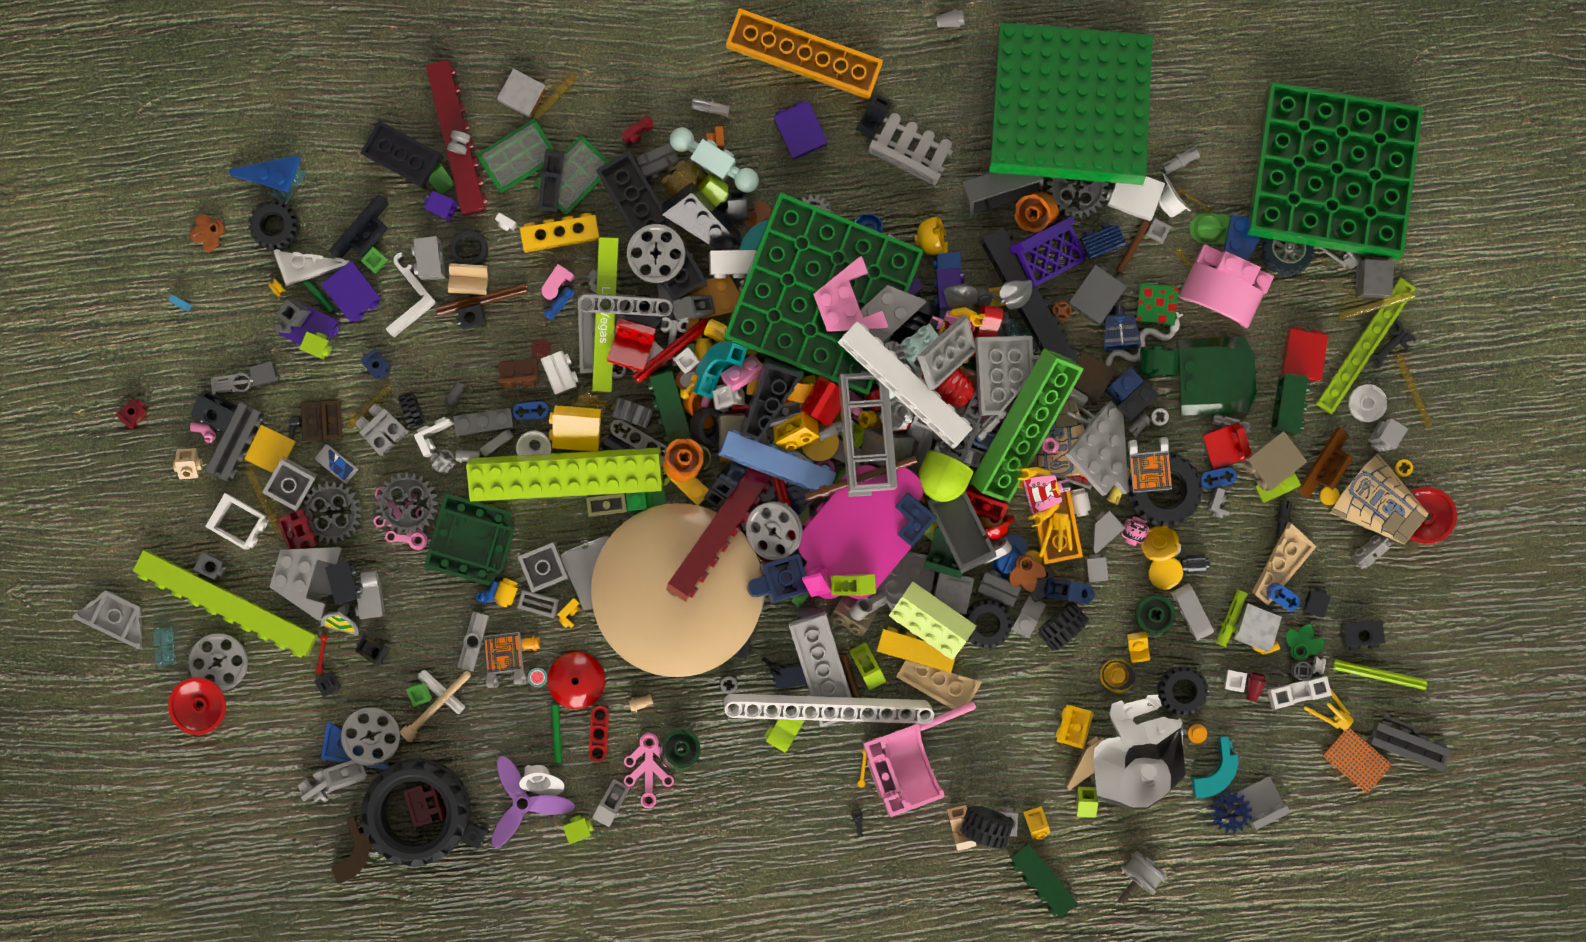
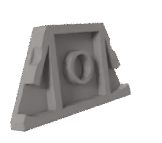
(896, 307)
(114, 617)

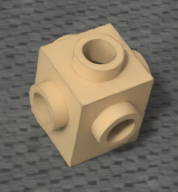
(187, 467)

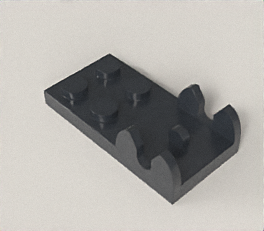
(401, 154)

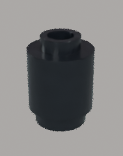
(1195, 564)

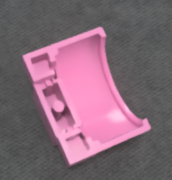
(1228, 286)
(903, 770)

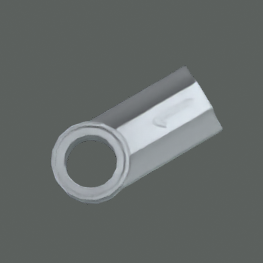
(867, 605)

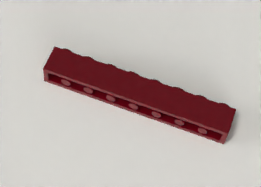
(451, 118)
(718, 533)

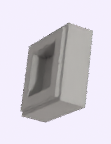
(1158, 230)

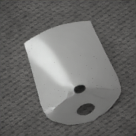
(580, 567)

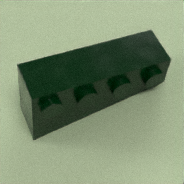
(669, 405)

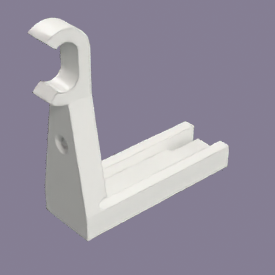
(416, 310)

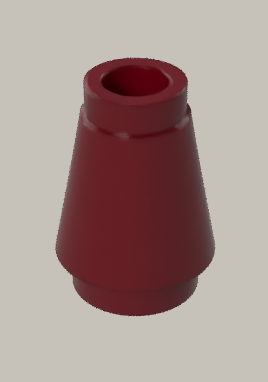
(1255, 686)

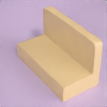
(468, 279)

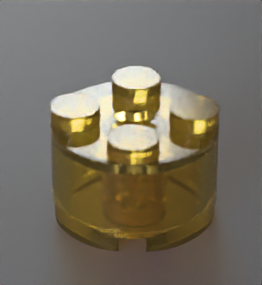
(685, 173)

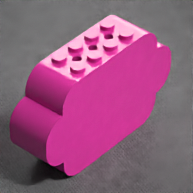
(860, 531)

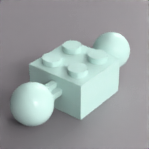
(713, 160)

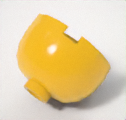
(931, 236)

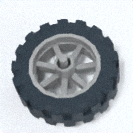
(1280, 265)

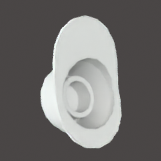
(1170, 200)
(540, 781)

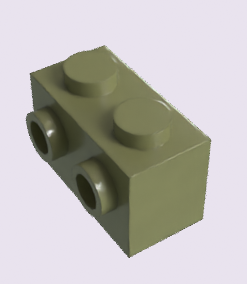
(606, 504)

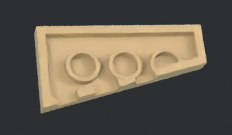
(1284, 561)
(941, 685)

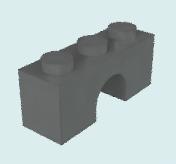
(483, 422)

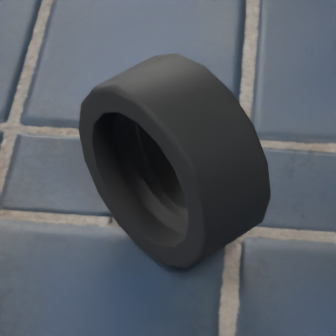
(469, 234)
(697, 423)

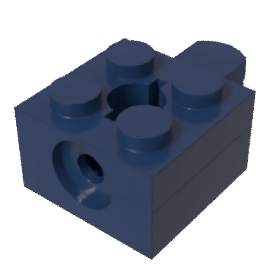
(779, 580)

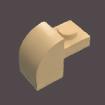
(956, 818)

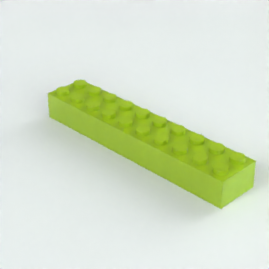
(565, 474)

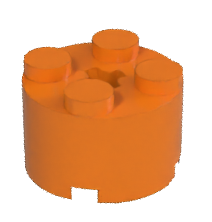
(1046, 211)
(680, 450)

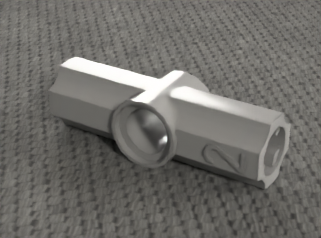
(476, 628)

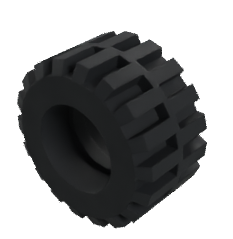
(262, 214)
(1002, 616)
(1063, 626)
(1199, 690)
(986, 827)

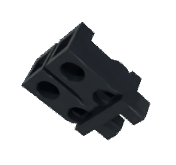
(726, 483)

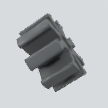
(632, 413)

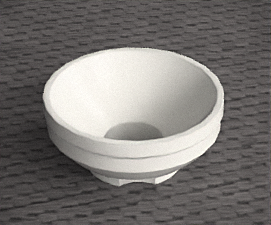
(524, 448)

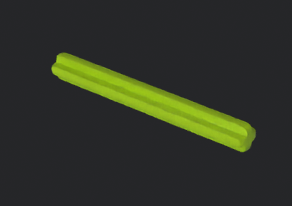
(1380, 674)

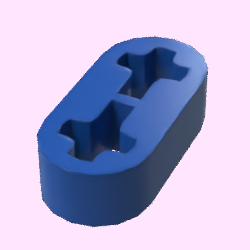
(529, 406)
(1217, 473)
(1281, 600)

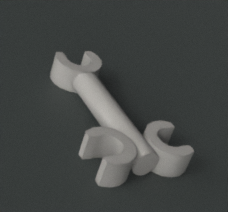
(673, 325)

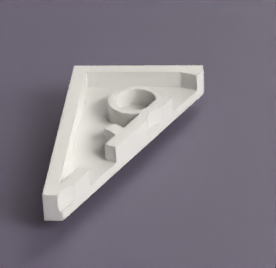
(299, 267)

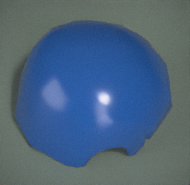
(870, 221)

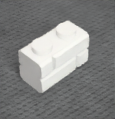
(559, 372)

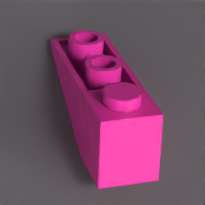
(817, 581)

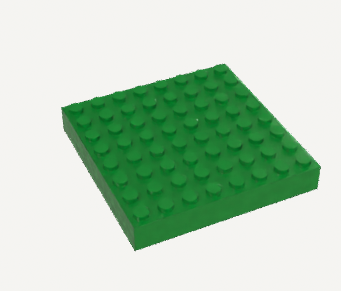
(1071, 103)
(1336, 167)
(795, 259)

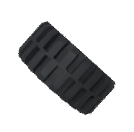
(1183, 508)

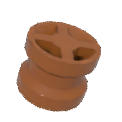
(1060, 309)

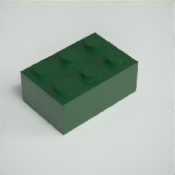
(1290, 404)

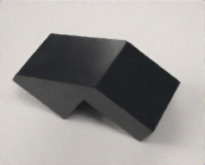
(873, 116)

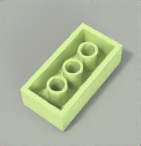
(932, 620)

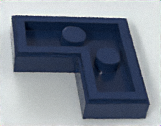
(919, 519)

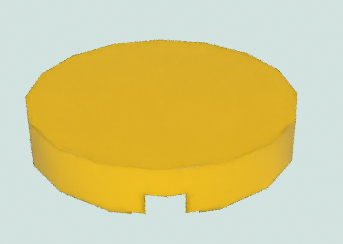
(821, 450)
(1160, 543)

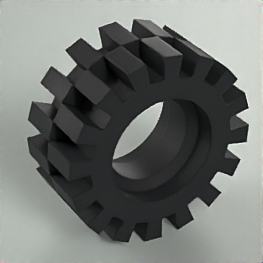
(411, 409)

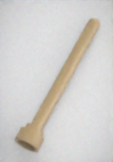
(409, 732)

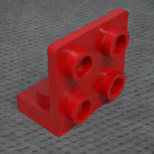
(631, 345)
(823, 401)
(1227, 445)

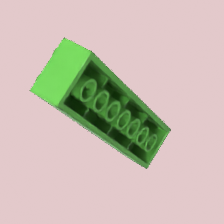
(1026, 425)

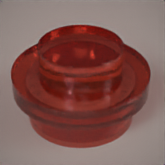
(541, 348)

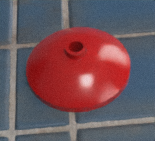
(1442, 513)
(590, 677)
(185, 710)

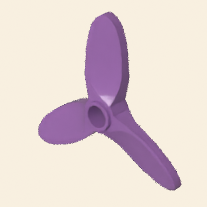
(541, 804)

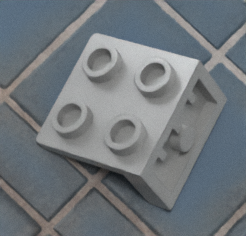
(1265, 803)

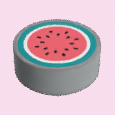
(537, 677)

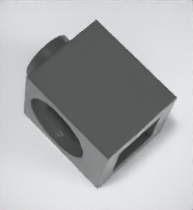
(263, 374)
(202, 566)

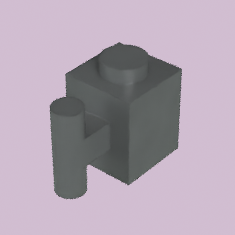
(292, 314)

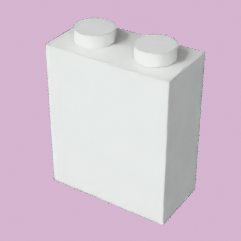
(1136, 199)

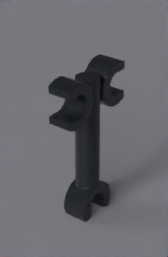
(1400, 336)

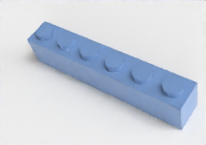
(775, 462)

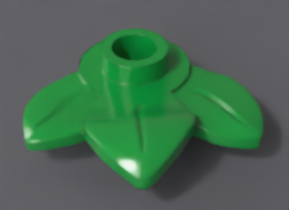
(1303, 639)

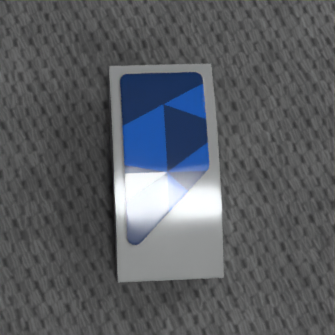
(336, 464)

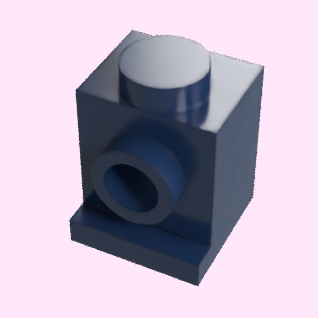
(375, 356)

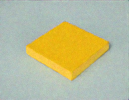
(269, 448)

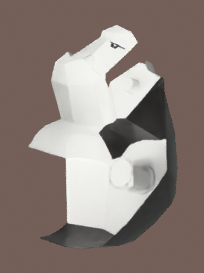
(1143, 760)

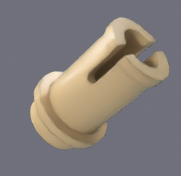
(641, 702)

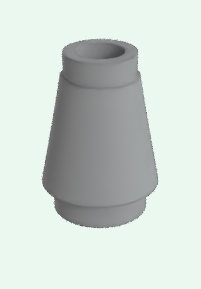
(951, 19)

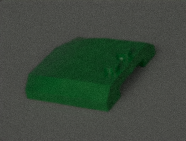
(1216, 376)
(470, 540)

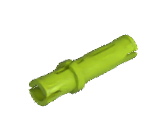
(1231, 618)

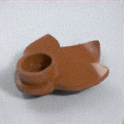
(761, 214)
(204, 232)
(1026, 576)

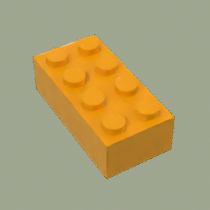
(1051, 552)

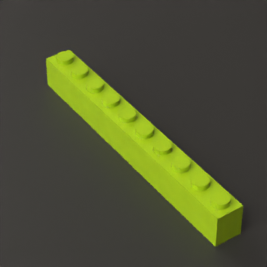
(225, 603)

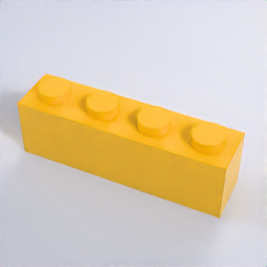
(912, 649)

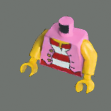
(952, 316)
(1042, 492)

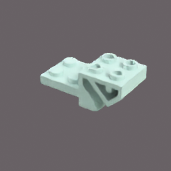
(914, 346)

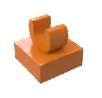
(717, 137)

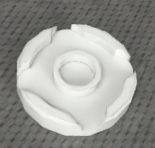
(1367, 403)

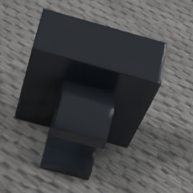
(327, 684)

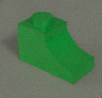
(645, 500)

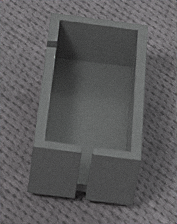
(998, 190)
(962, 532)

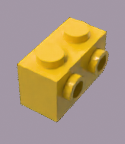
(796, 432)

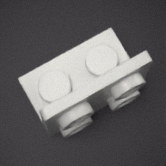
(425, 444)

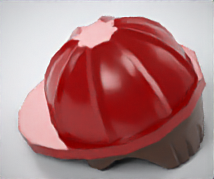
(996, 529)

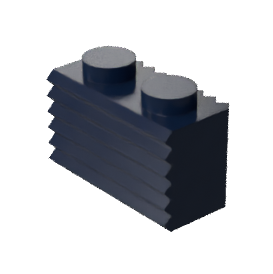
(1102, 241)

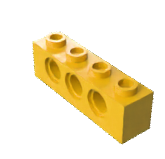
(589, 234)

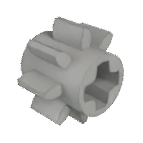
(442, 460)

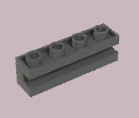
(235, 442)
(1409, 746)

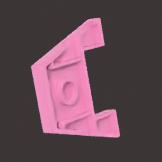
(839, 303)

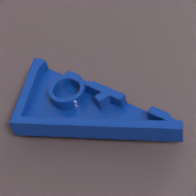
(273, 174)
(334, 751)

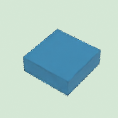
(180, 303)

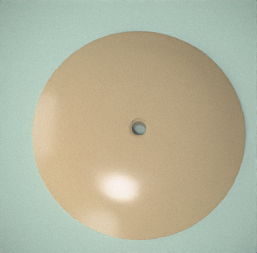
(651, 623)

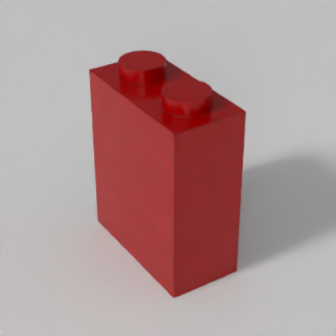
(1304, 353)

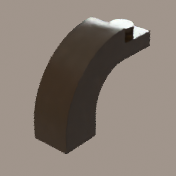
(360, 856)

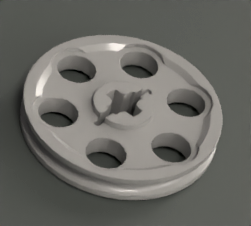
(663, 259)
(766, 530)
(218, 652)
(368, 745)

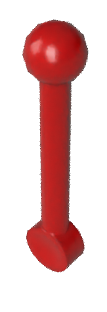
(319, 669)

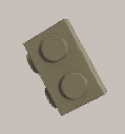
(842, 617)

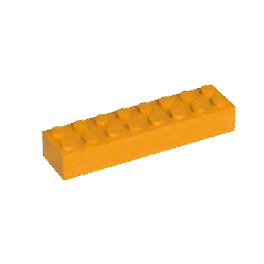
(804, 54)

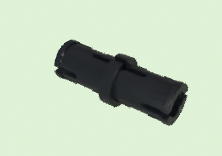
(1283, 517)

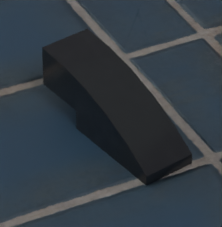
(551, 180)

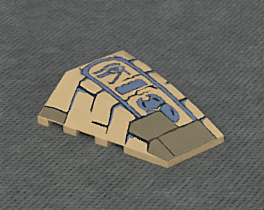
(1066, 431)
(1381, 502)

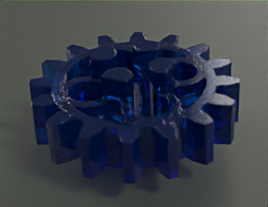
(1229, 801)

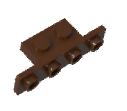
(1328, 466)

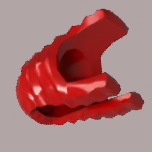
(955, 389)

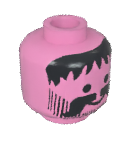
(1135, 531)

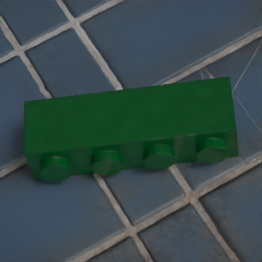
(1043, 879)

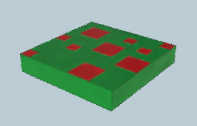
(1157, 304)

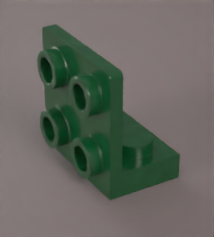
(940, 557)

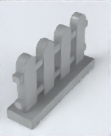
(913, 165)

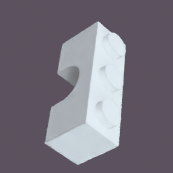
(1299, 691)

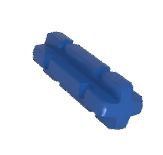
(559, 303)

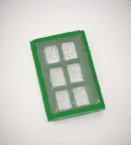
(515, 156)
(578, 173)

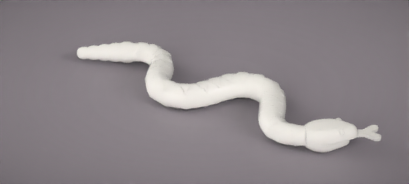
(1146, 331)

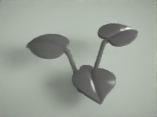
(1013, 293)

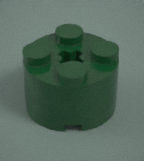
(1158, 361)
(1143, 614)
(670, 746)

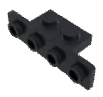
(363, 231)

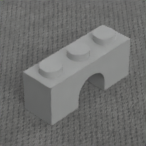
(1387, 435)

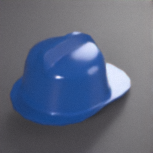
(1007, 562)

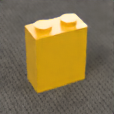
(575, 428)

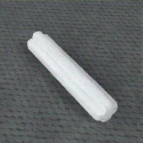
(438, 689)

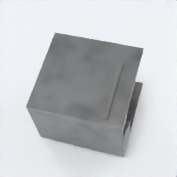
(1374, 279)
(874, 444)
(954, 591)

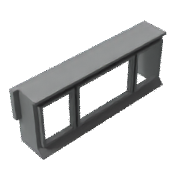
(889, 456)

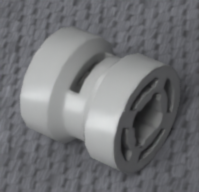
(458, 142)

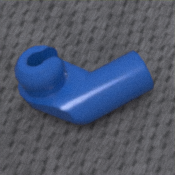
(488, 595)

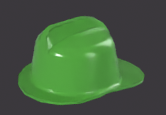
(1210, 228)

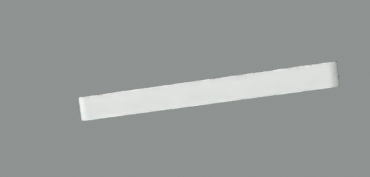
(821, 703)

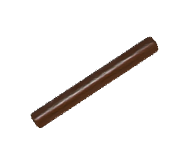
(490, 297)

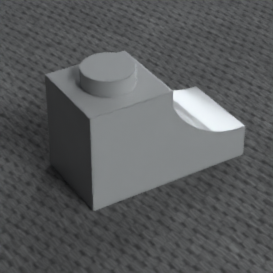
(1028, 617)

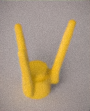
(1060, 523)
(1342, 717)

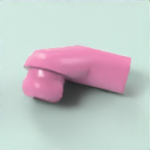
(206, 430)

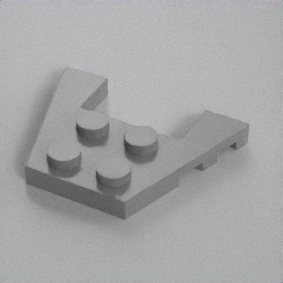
(295, 573)

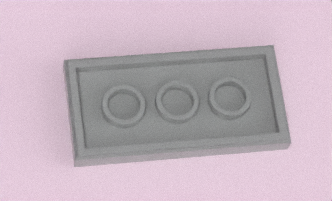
(947, 353)

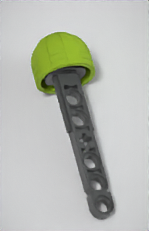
(944, 474)

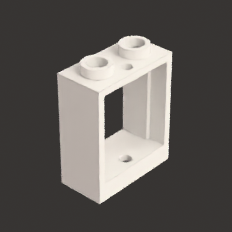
(219, 514)

